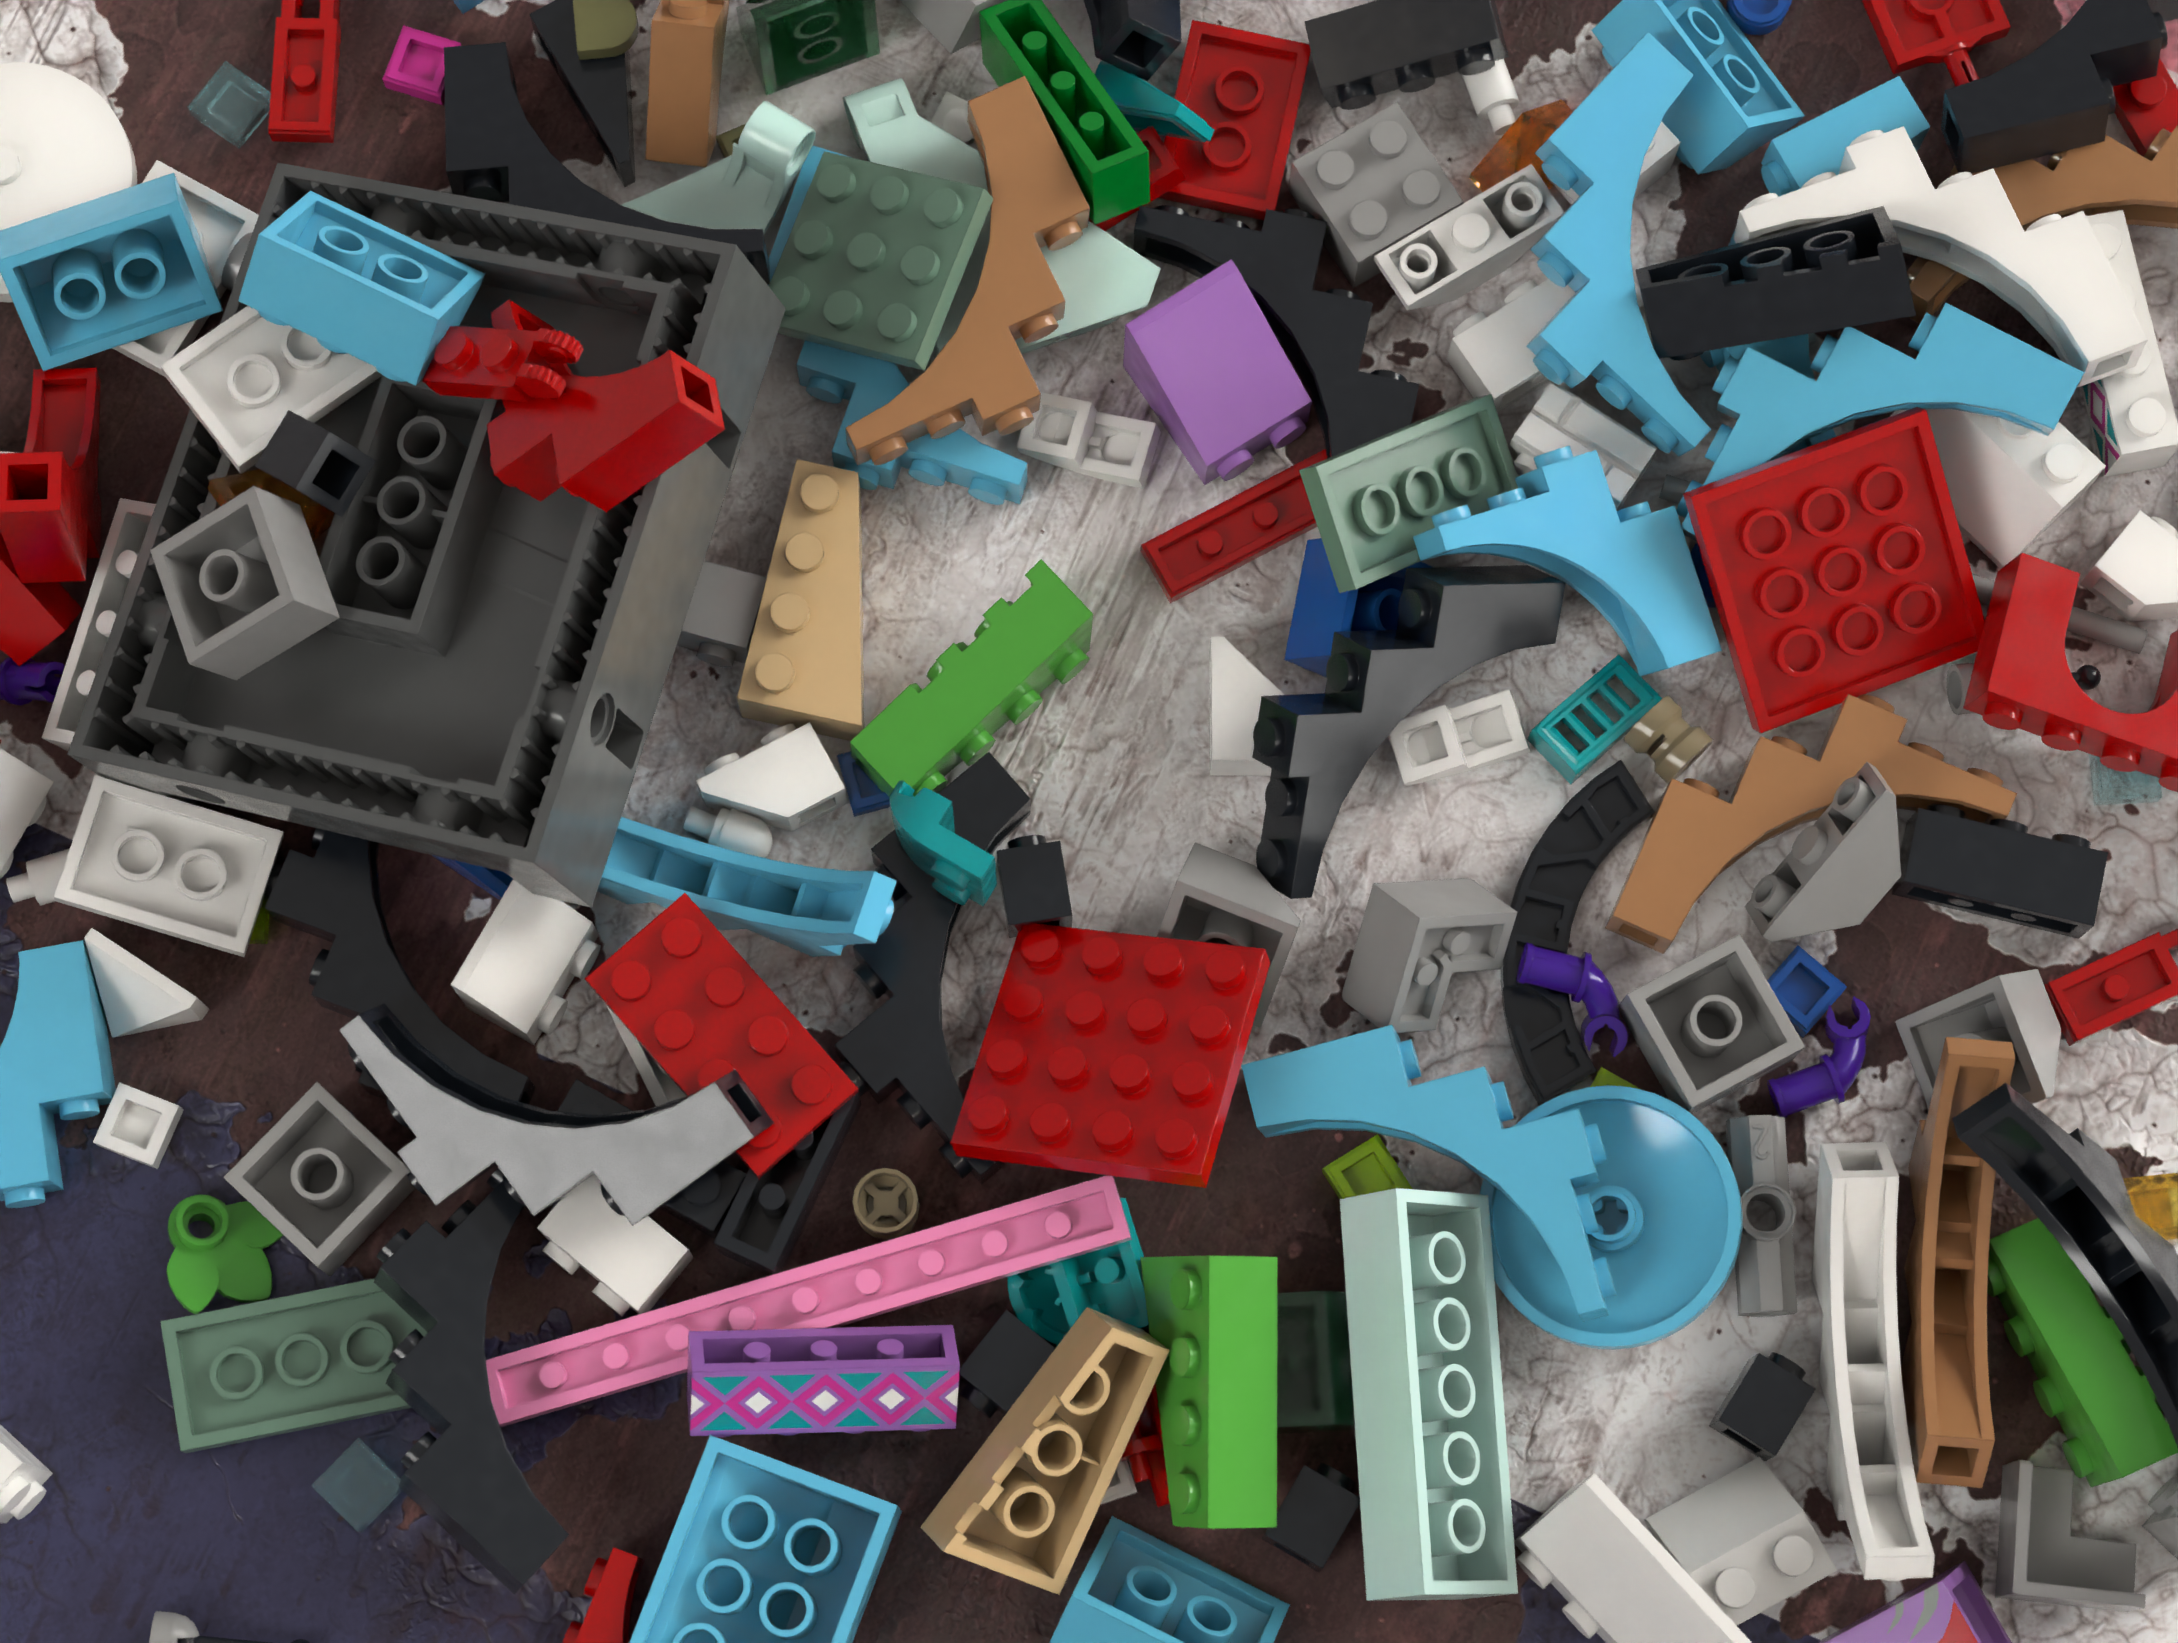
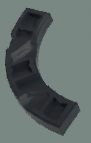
(1546, 904)

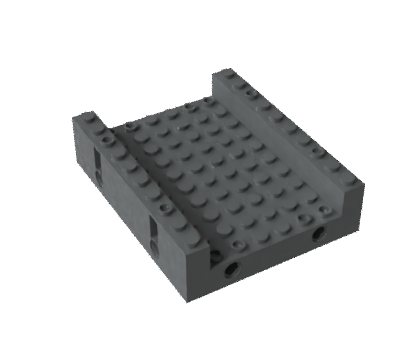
(484, 640)

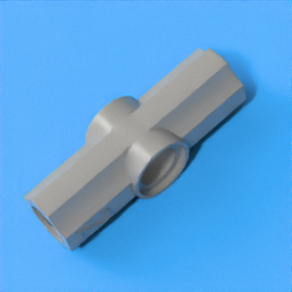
(1765, 1258)

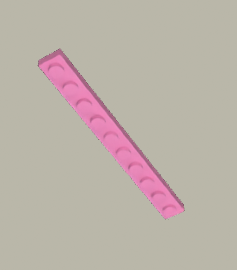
(812, 1296)

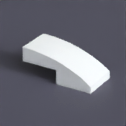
(1089, 441)
(1458, 738)

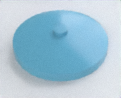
(1662, 1216)

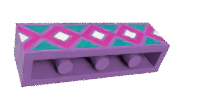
(822, 1380)

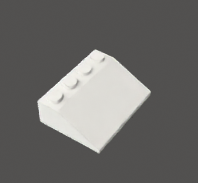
(1617, 1574)

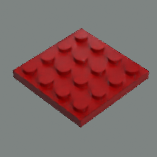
(1837, 569)
(1112, 1054)

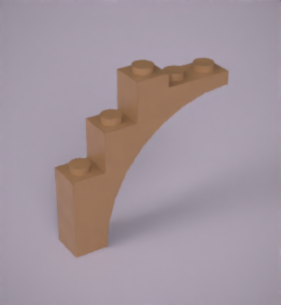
(685, 80)
(2083, 179)
(1016, 295)
(1779, 788)
(1948, 1275)

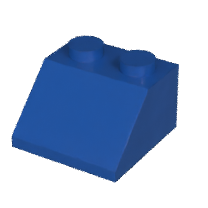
(1324, 610)

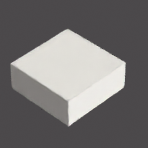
(138, 1125)

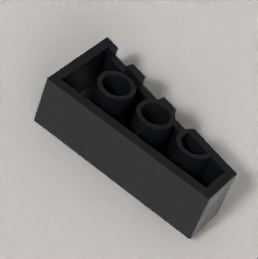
(1778, 286)

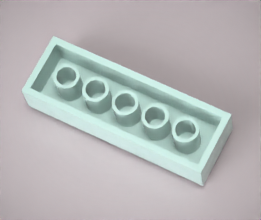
(1427, 1396)

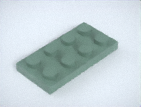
(1390, 487)
(284, 1364)

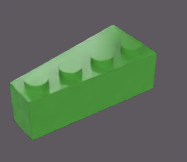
(978, 687)
(2077, 1356)
(1217, 1386)

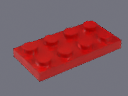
(711, 1013)

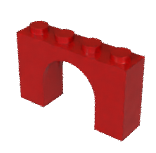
(2027, 683)

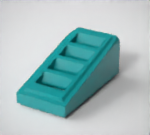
(1148, 106)
(1560, 752)

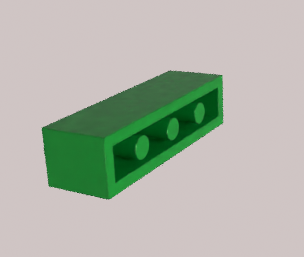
(1090, 129)

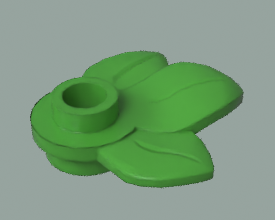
(226, 1260)

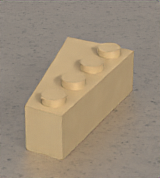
(810, 616)
(1052, 1456)

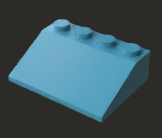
(766, 1555)

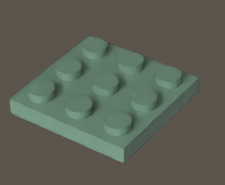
(877, 258)

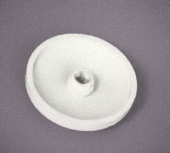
(55, 145)

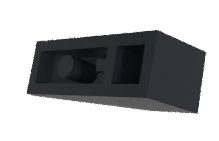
(596, 85)

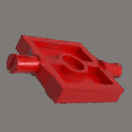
(1936, 32)

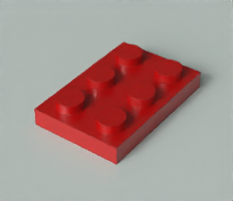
(1251, 97)

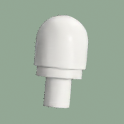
(731, 830)

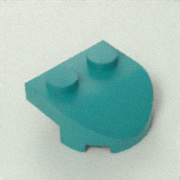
(928, 837)
(1103, 1280)

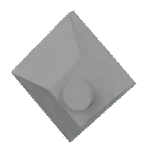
(1231, 905)
(2000, 1009)

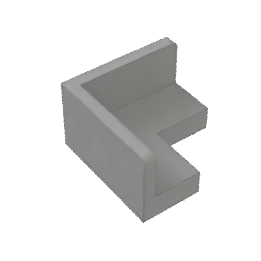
(1415, 941)
(2042, 1559)

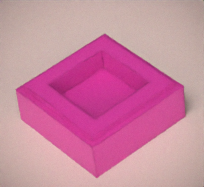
(418, 65)

